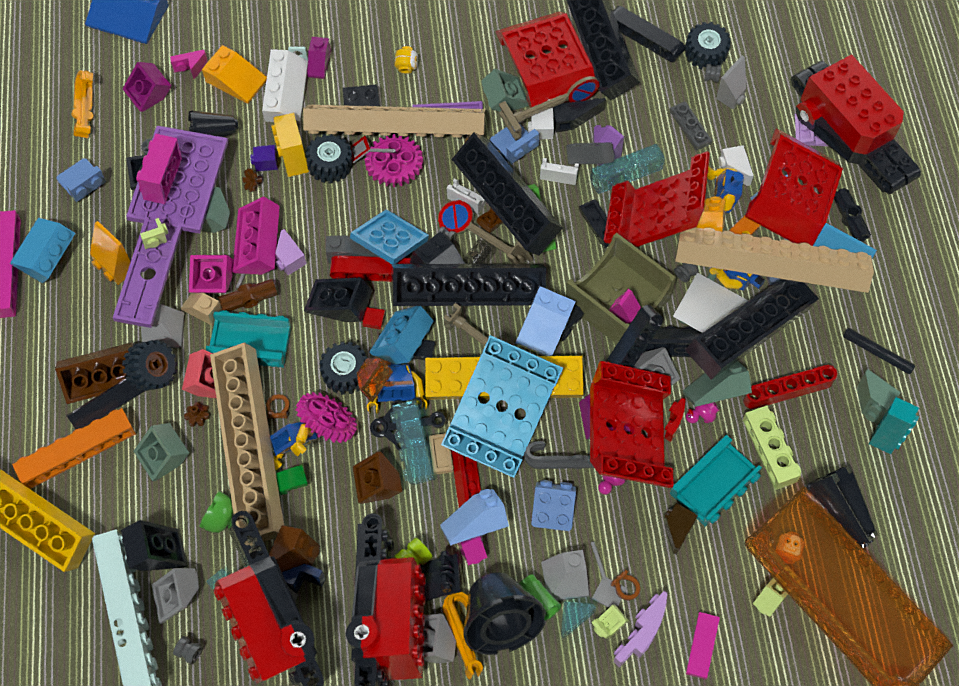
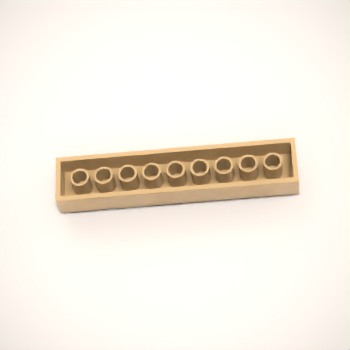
(393, 120)
(775, 258)
(247, 438)

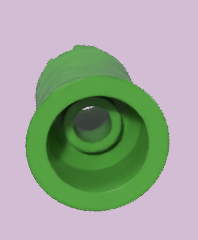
(536, 588)

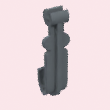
(554, 462)

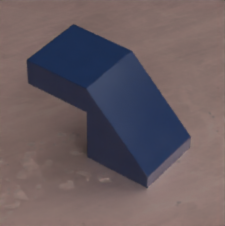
(295, 576)

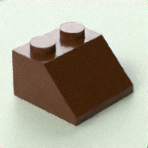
(294, 548)

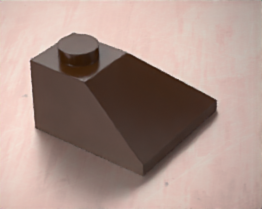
(376, 479)

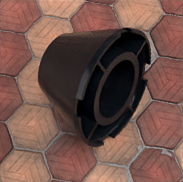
(501, 615)

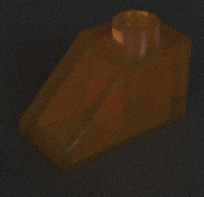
(373, 377)

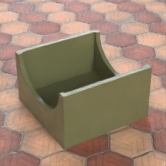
(617, 271)

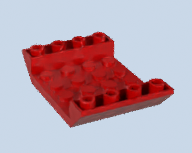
(550, 73)
(786, 205)
(660, 207)
(632, 400)

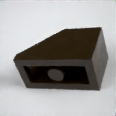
(678, 525)

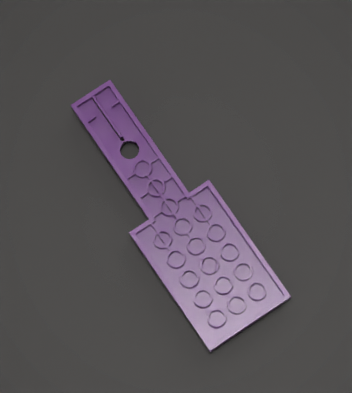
(183, 211)

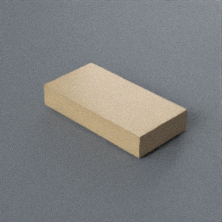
(440, 455)

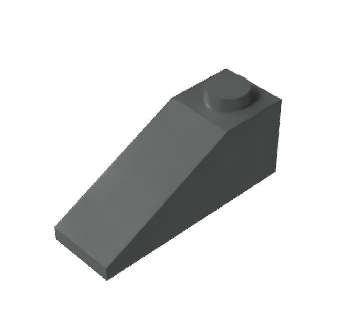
(345, 246)

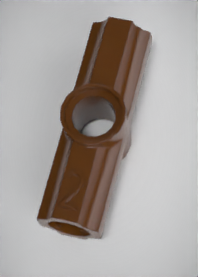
(248, 295)

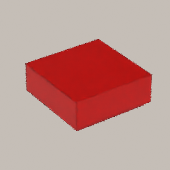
(373, 318)

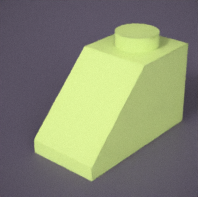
(770, 598)

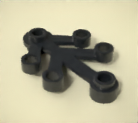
(389, 426)

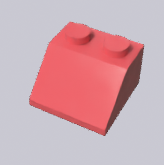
(199, 375)

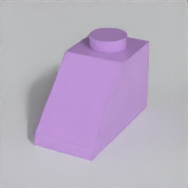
(288, 254)

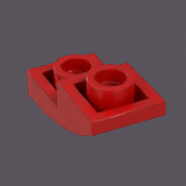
(677, 411)

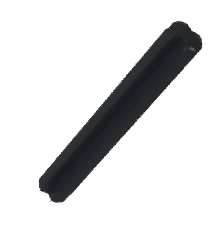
(879, 351)

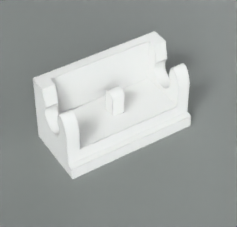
(559, 173)
(461, 193)

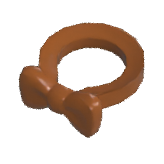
(271, 415)
(623, 575)

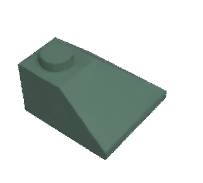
(217, 213)

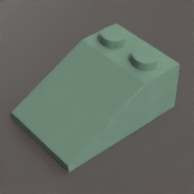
(728, 384)

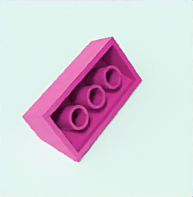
(256, 237)

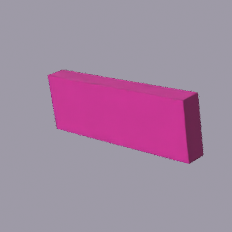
(702, 645)

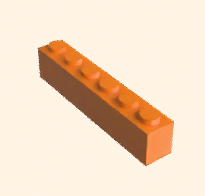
(74, 448)

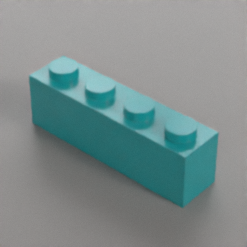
(895, 426)

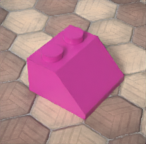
(210, 273)

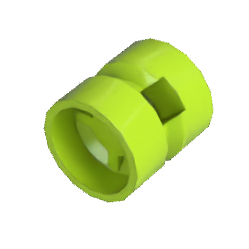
(417, 550)

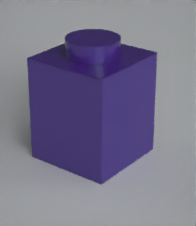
(264, 158)

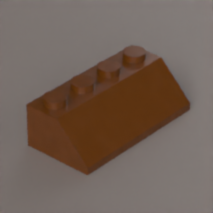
(91, 373)

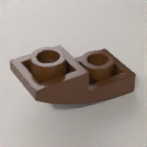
(489, 221)

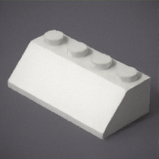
(284, 85)

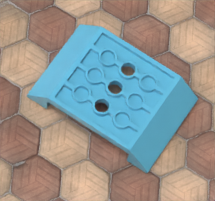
(493, 435)

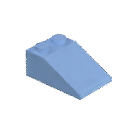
(545, 322)
(476, 517)

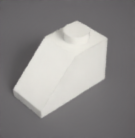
(543, 124)
(737, 159)

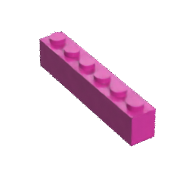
(9, 244)

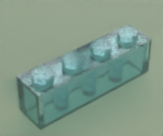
(627, 168)
(413, 443)

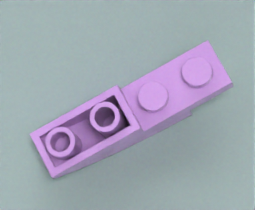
(648, 624)

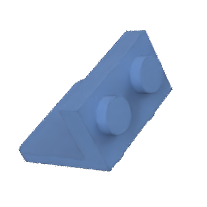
(512, 149)
(81, 179)
(553, 505)

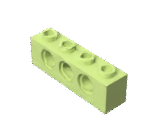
(778, 475)

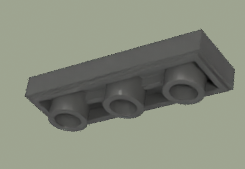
(690, 126)

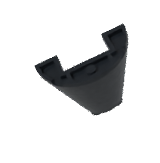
(844, 501)

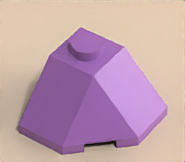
(609, 134)

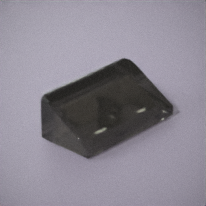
(480, 253)

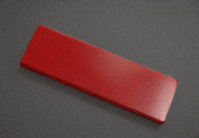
(465, 476)

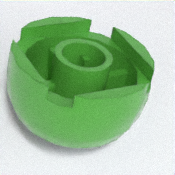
(218, 514)

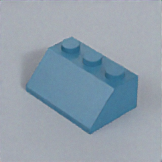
(836, 239)
(42, 249)
(402, 335)

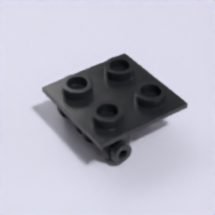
(361, 95)
(441, 576)

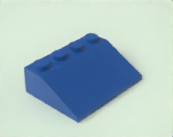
(127, 18)

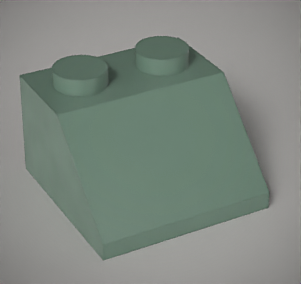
(504, 87)
(875, 396)
(160, 451)

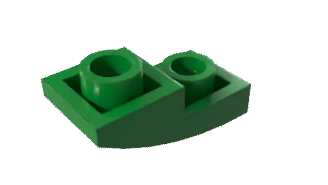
(291, 479)

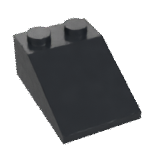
(437, 251)
(339, 299)
(153, 547)

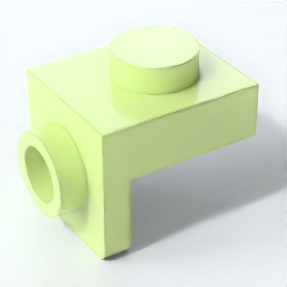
(155, 236)
(609, 622)

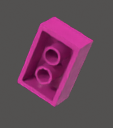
(159, 168)

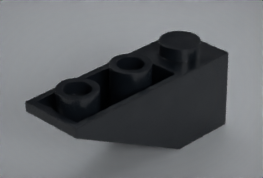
(573, 114)

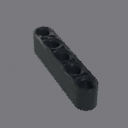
(648, 35)
(636, 337)

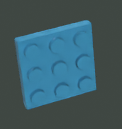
(389, 237)

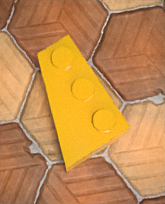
(289, 144)

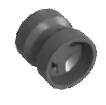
(187, 650)

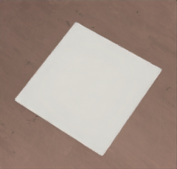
(707, 304)

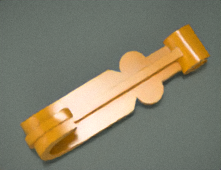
(82, 103)
(457, 628)

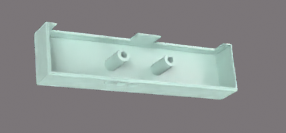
(124, 605)

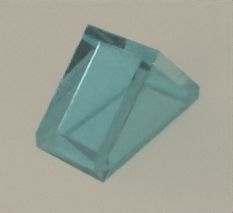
(574, 615)

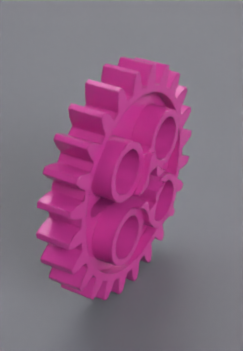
(394, 161)
(326, 417)

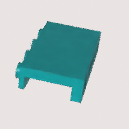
(260, 331)
(715, 482)

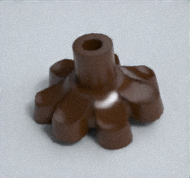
(251, 180)
(196, 414)

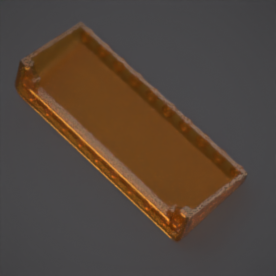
(847, 594)

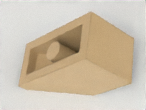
(202, 307)

